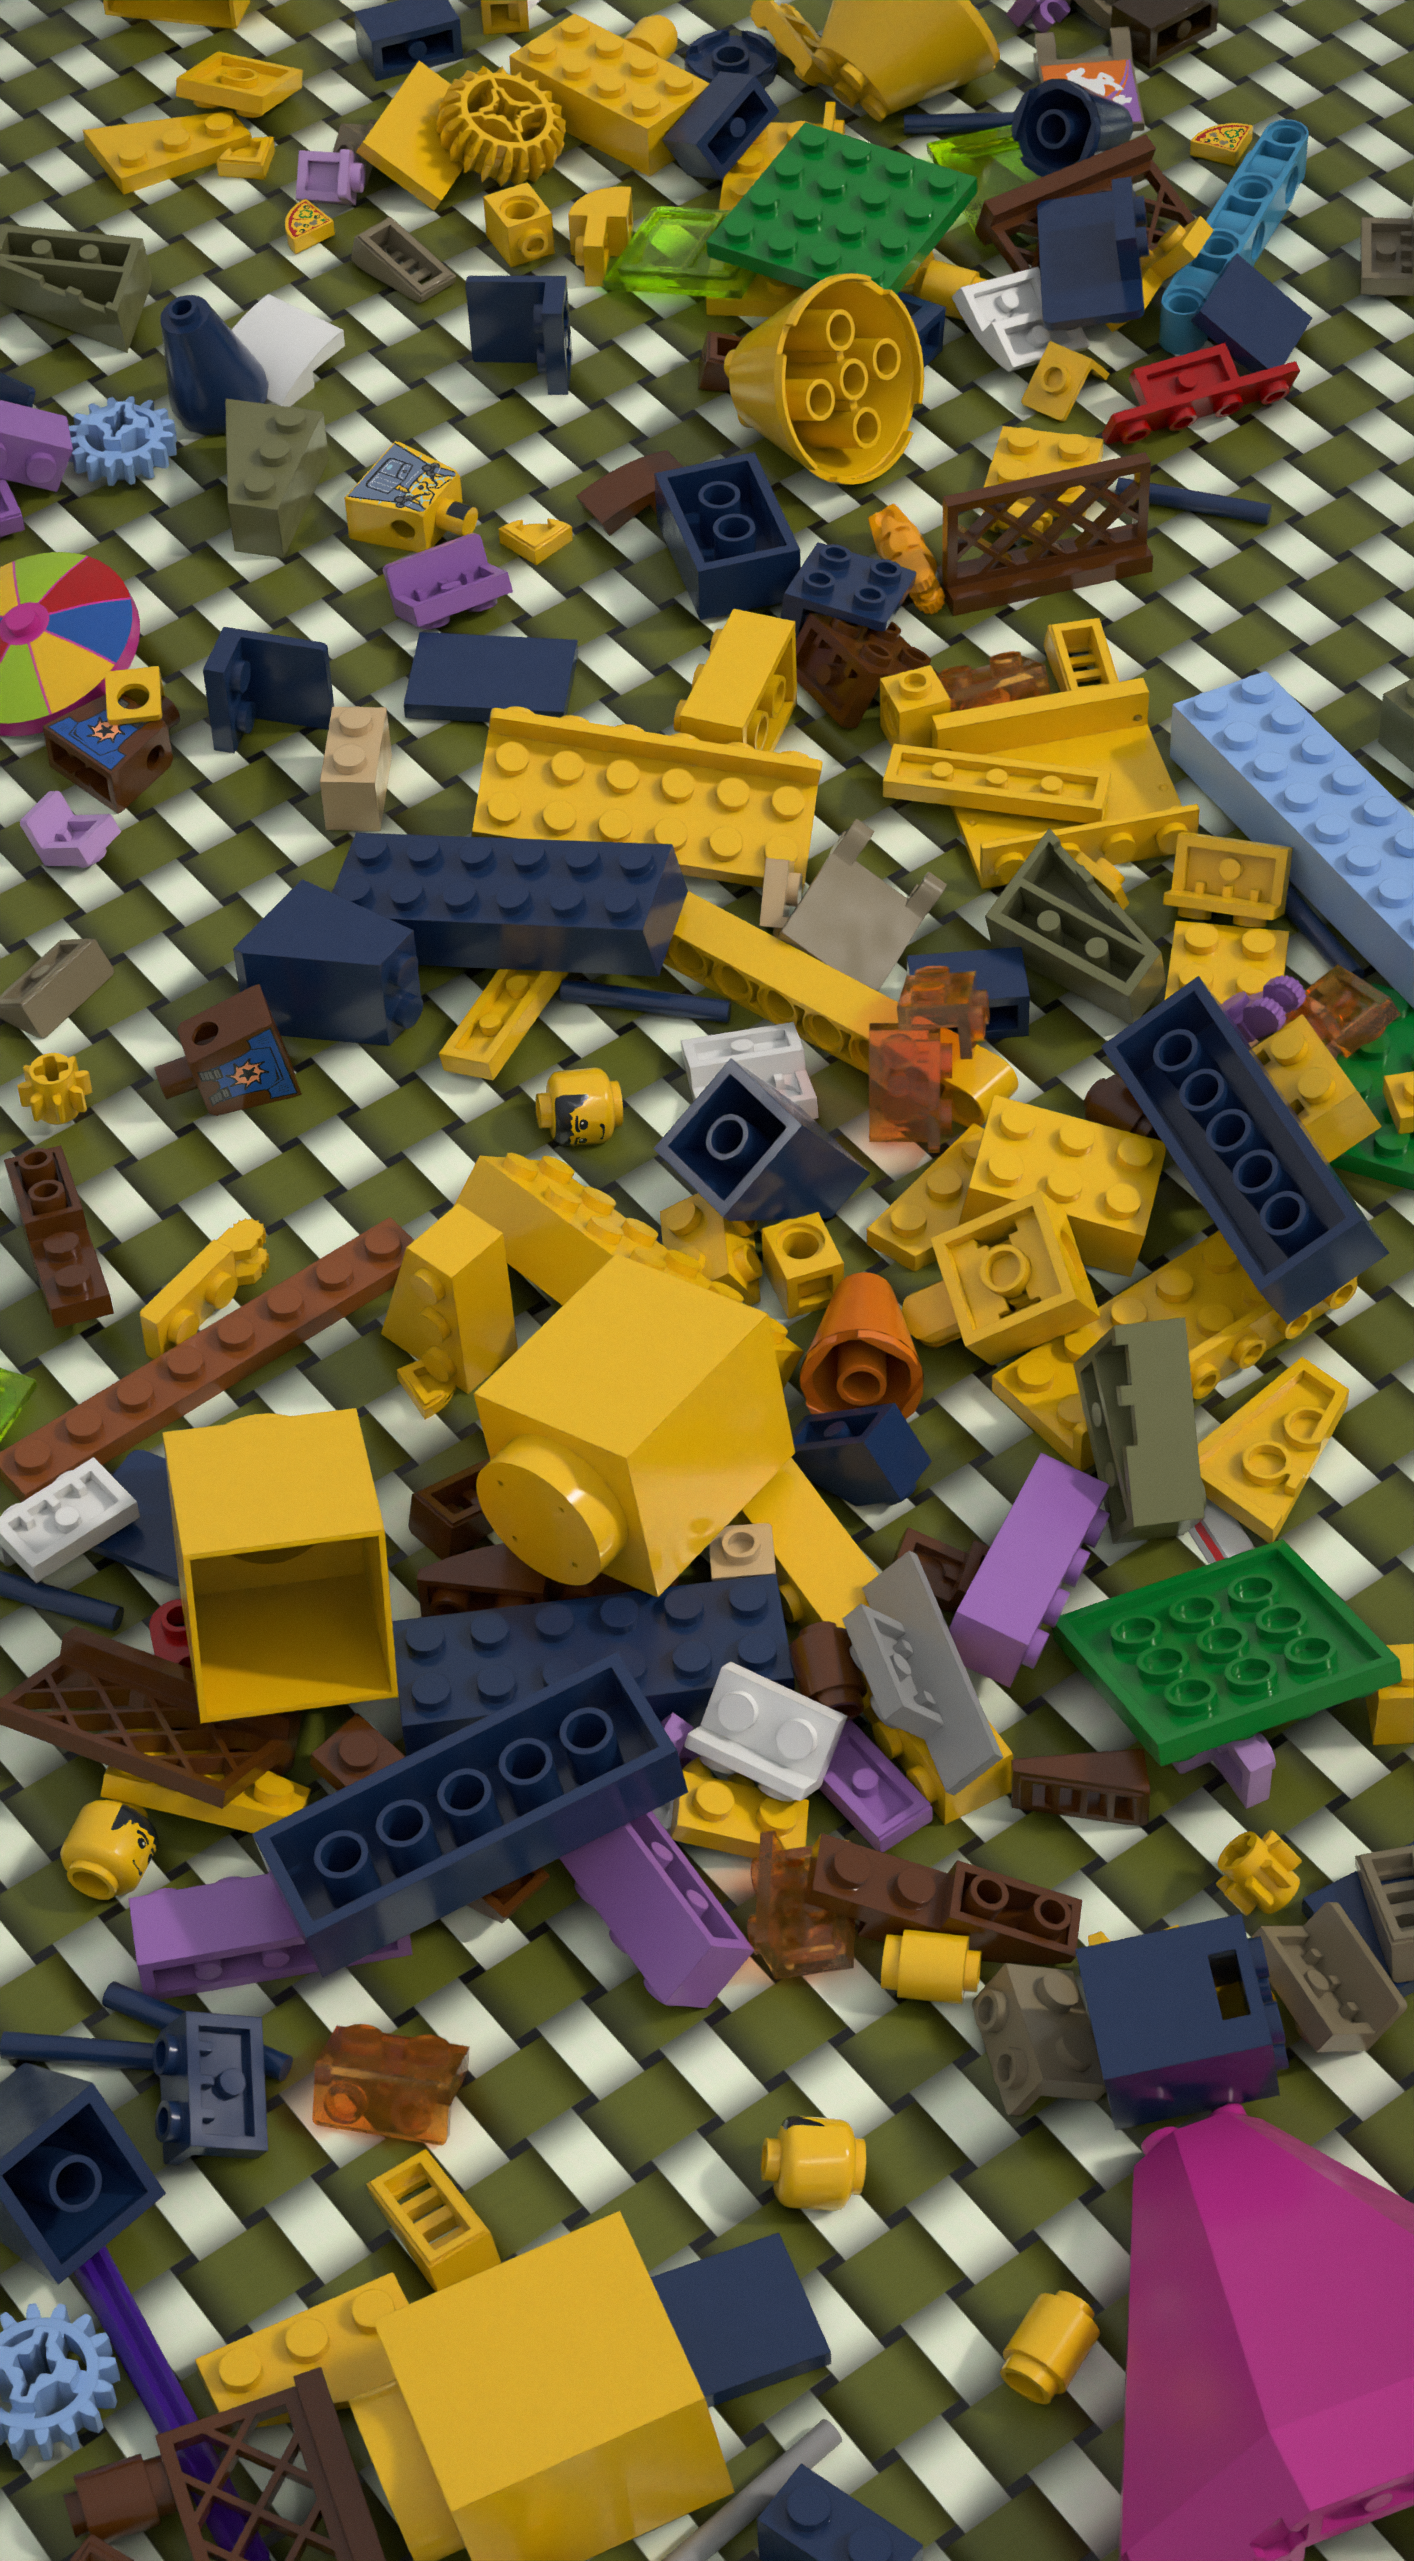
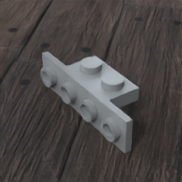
(919, 1673)

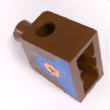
(108, 759)
(231, 1057)

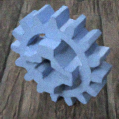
(122, 440)
(59, 2403)

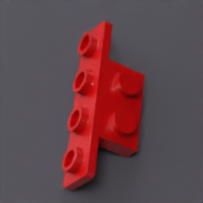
(1192, 387)

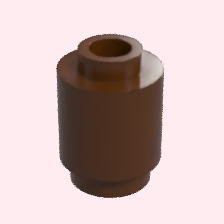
(1114, 1106)
(827, 1669)
(120, 2498)

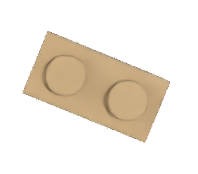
(356, 768)

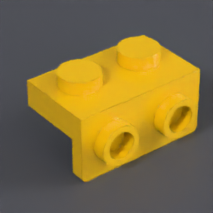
(1229, 878)
(719, 1245)

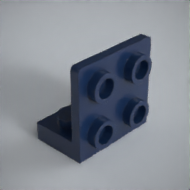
(522, 323)
(847, 588)
(266, 680)

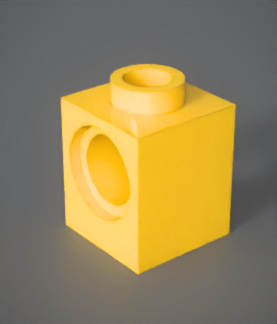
(519, 224)
(908, 706)
(801, 1264)

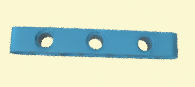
(1241, 226)

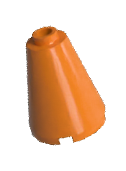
(862, 1351)

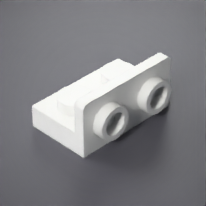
(65, 1520)
(766, 1734)

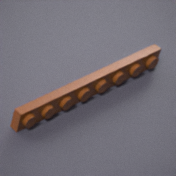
(209, 1361)

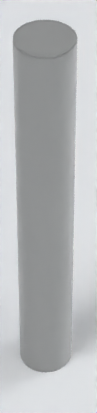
(756, 2495)

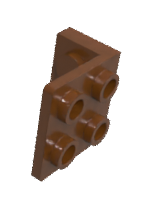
(844, 664)

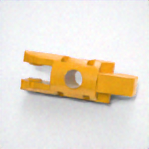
(902, 542)

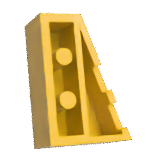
(455, 1300)

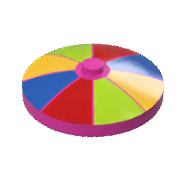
(59, 634)

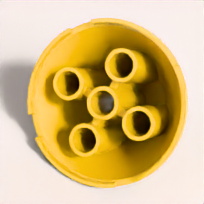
(902, 51)
(832, 378)

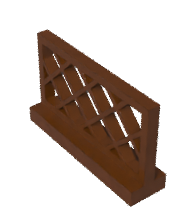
(1017, 208)
(1049, 563)
(146, 1693)
(328, 2473)

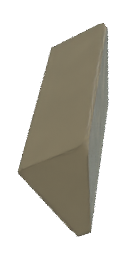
(55, 986)

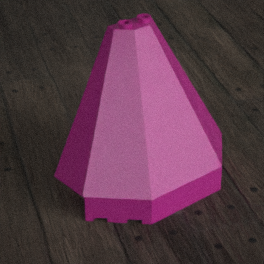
(1262, 2347)

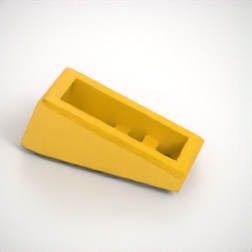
(1079, 637)
(455, 2255)

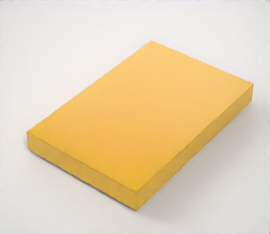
(406, 139)

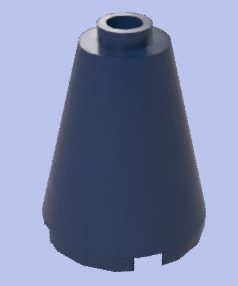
(1066, 124)
(206, 365)

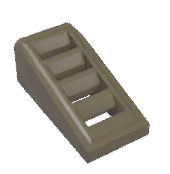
(390, 237)
(1388, 1917)

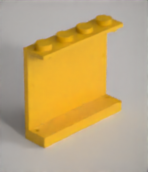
(1077, 728)

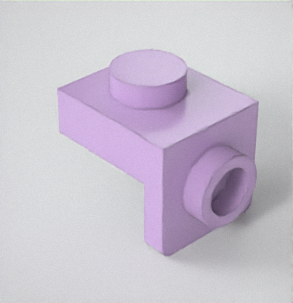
(329, 177)
(67, 838)
(1243, 1763)

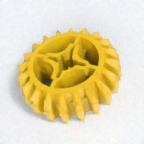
(504, 117)

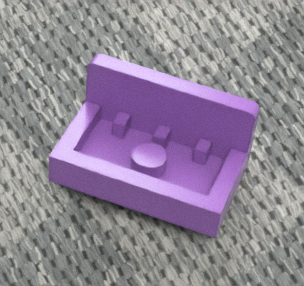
(445, 582)

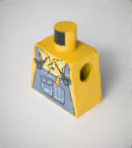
(408, 502)

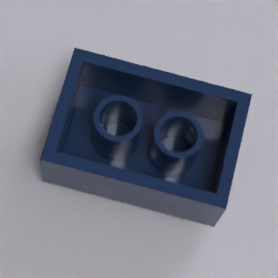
(726, 534)

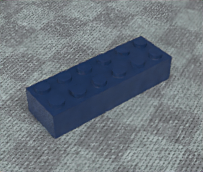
(522, 900)
(1244, 1151)
(673, 1644)
(471, 1813)

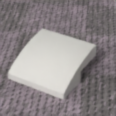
(1009, 319)
(287, 346)
(767, 1051)

